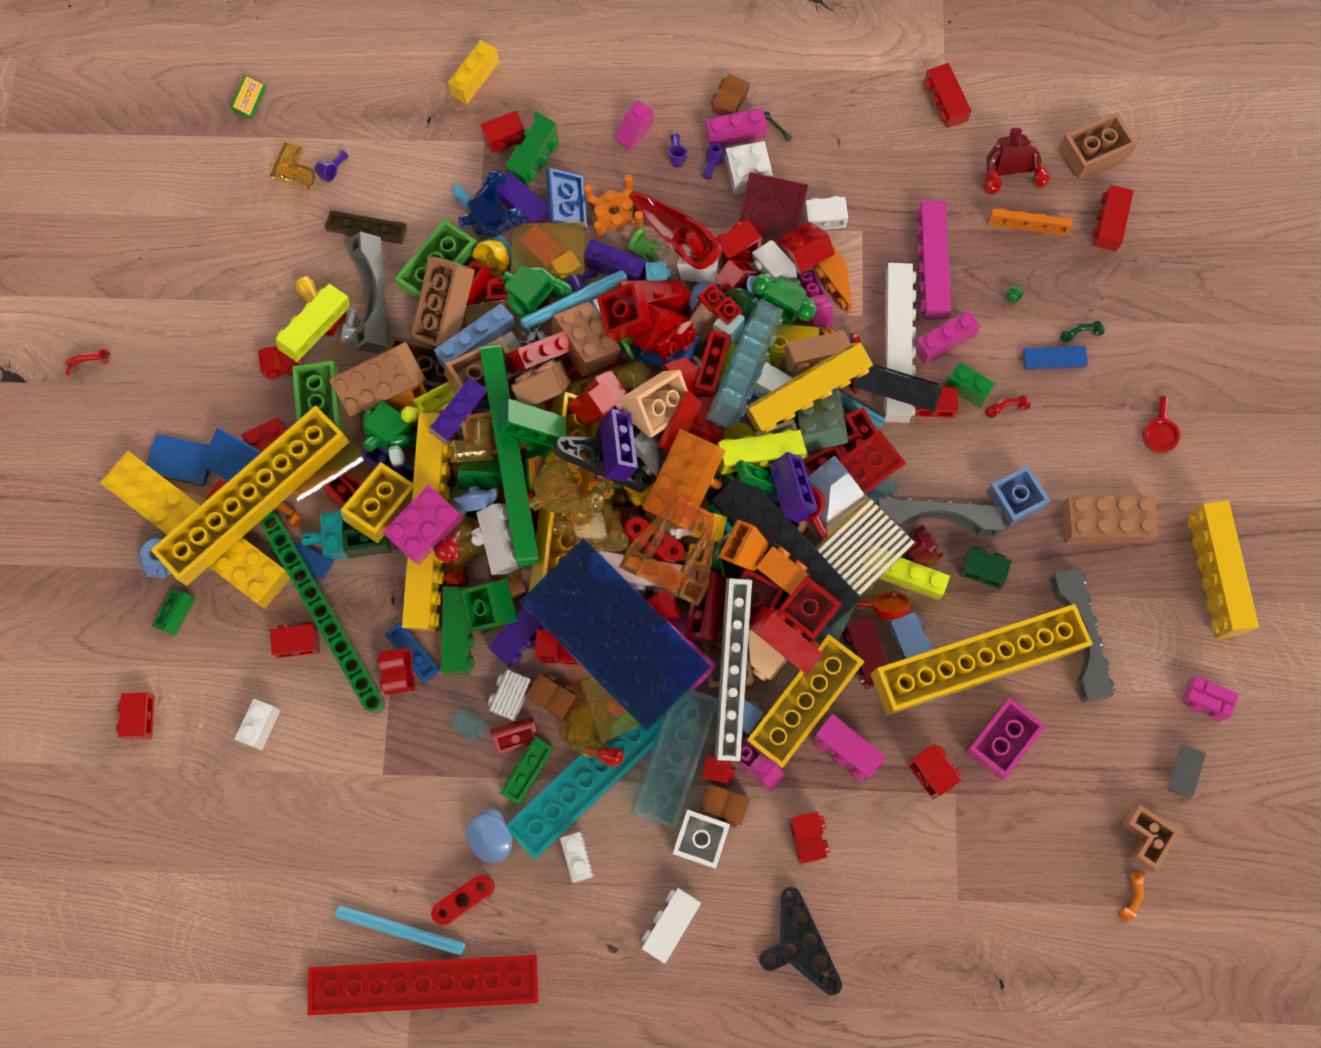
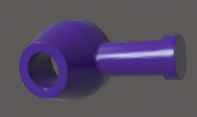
(676, 153)
(713, 158)
(328, 170)
(575, 281)

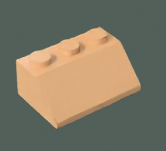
(655, 401)
(764, 658)

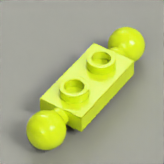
(430, 402)

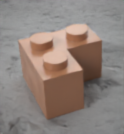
(1154, 834)

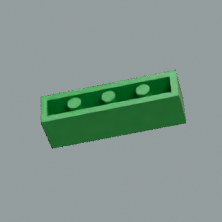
(456, 636)

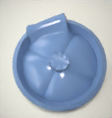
(476, 499)
(149, 562)

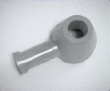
(348, 333)

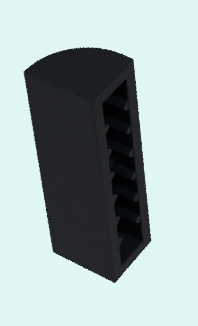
(900, 387)

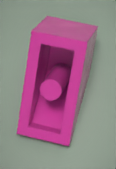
(634, 125)

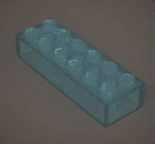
(745, 365)
(674, 759)

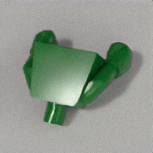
(530, 287)
(786, 296)
(386, 428)

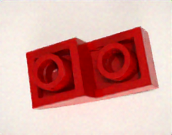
(718, 304)
(676, 339)

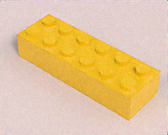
(809, 386)
(1222, 570)
(805, 702)

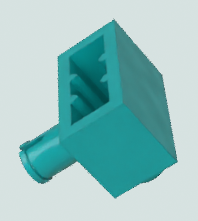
(329, 535)

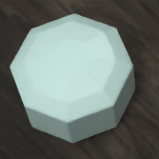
(396, 456)

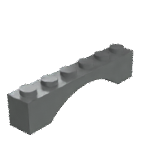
(367, 256)
(979, 520)
(1094, 678)

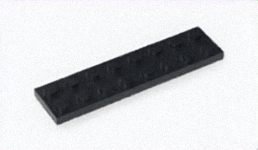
(754, 507)

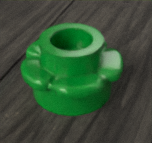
(1014, 294)

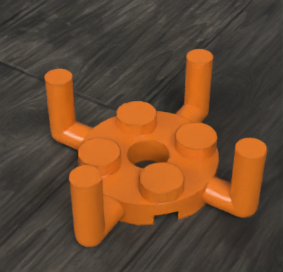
(613, 199)

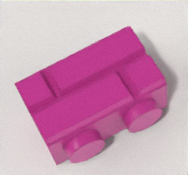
(1209, 698)

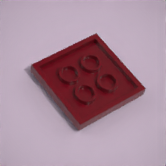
(773, 205)

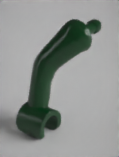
(1068, 335)

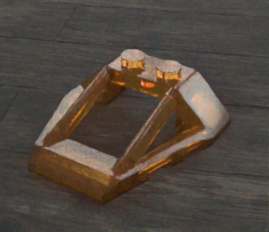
(663, 575)

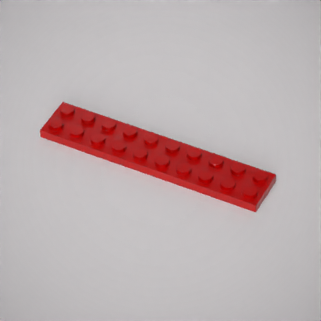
(423, 985)

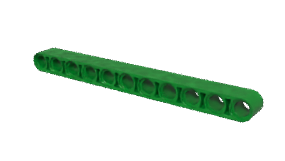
(509, 460)
(328, 619)

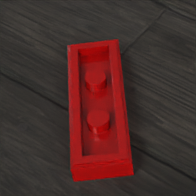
(681, 419)

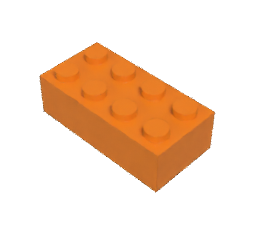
(685, 473)

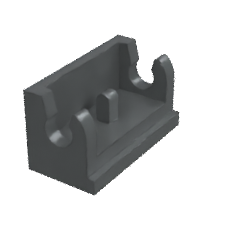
(1186, 771)

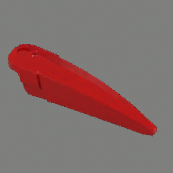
(683, 233)

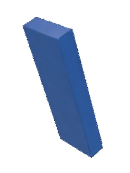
(1055, 357)
(317, 563)
(422, 662)

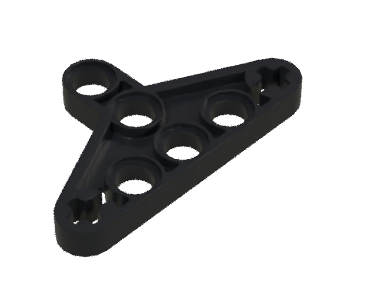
(592, 449)
(805, 956)

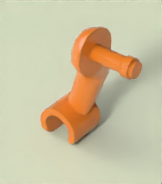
(294, 518)
(1137, 881)

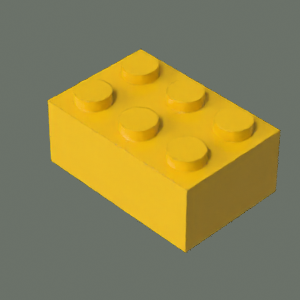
(378, 502)

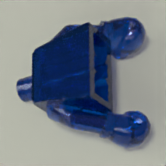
(486, 212)

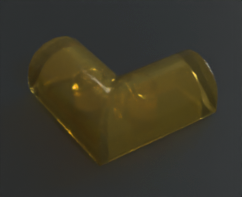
(287, 168)
(478, 447)

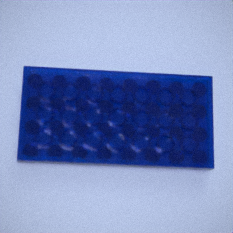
(615, 634)

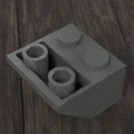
(649, 453)

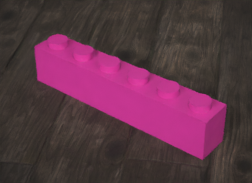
(934, 260)

